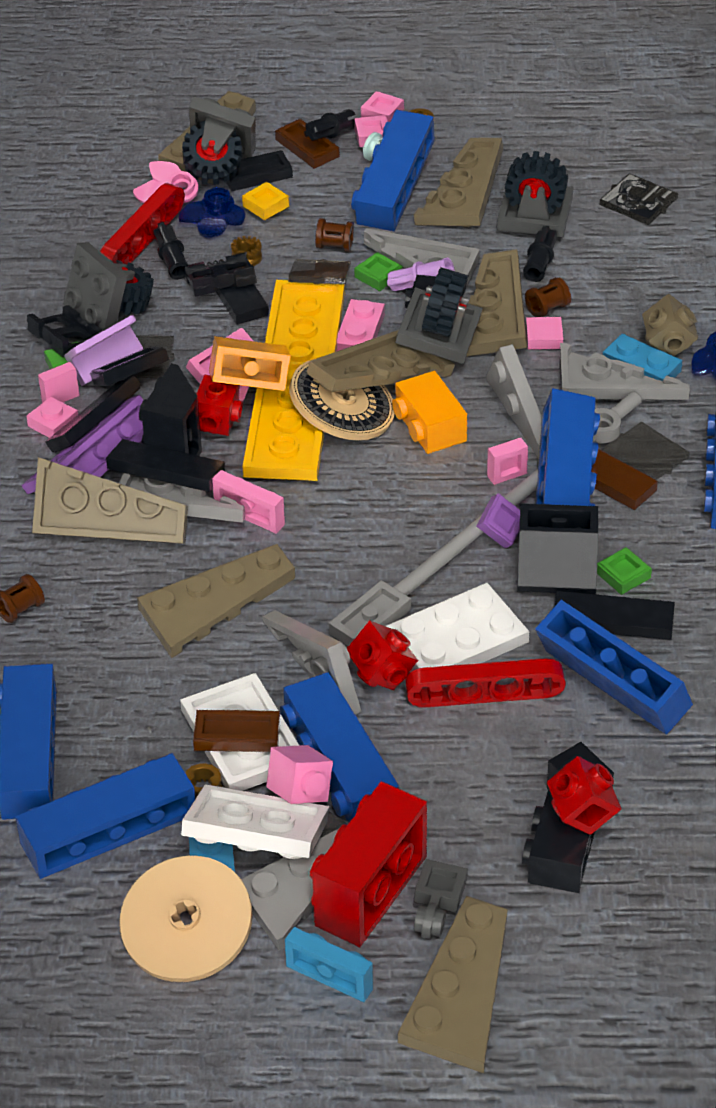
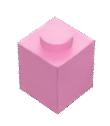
(299, 774)

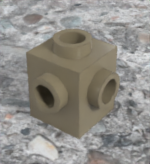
(670, 326)

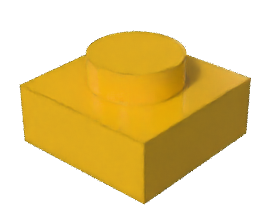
(265, 201)

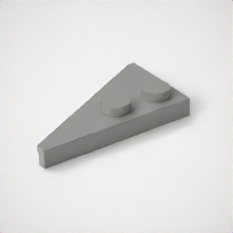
(408, 250)
(614, 378)
(515, 394)
(198, 503)
(316, 653)
(284, 892)

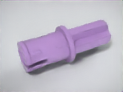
(405, 277)

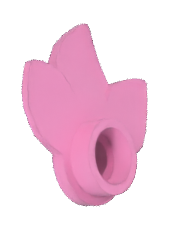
(167, 172)

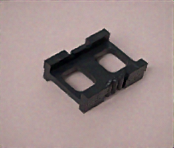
(204, 283)
(58, 337)

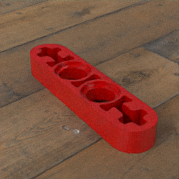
(138, 229)
(485, 678)

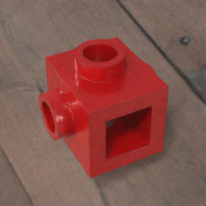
(218, 406)
(381, 655)
(584, 795)

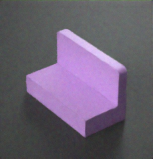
(103, 349)

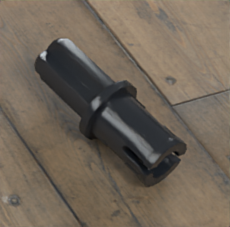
(330, 125)
(170, 250)
(540, 254)

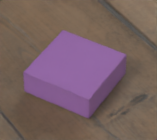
(500, 521)

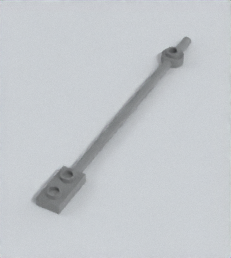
(388, 603)

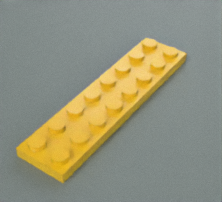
(279, 437)

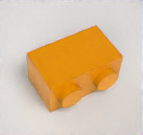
(249, 363)
(430, 412)

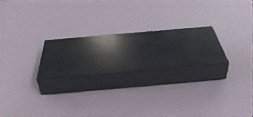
(93, 414)
(164, 465)
(624, 614)

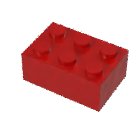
(369, 863)

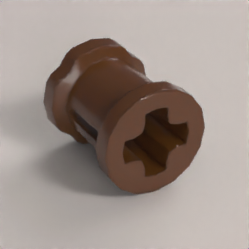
(325, 228)
(548, 297)
(20, 598)

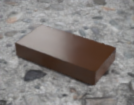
(312, 152)
(622, 481)
(236, 730)

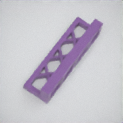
(92, 449)

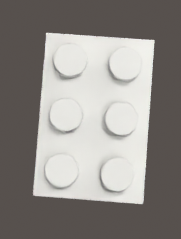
(463, 629)
(237, 768)
(255, 822)

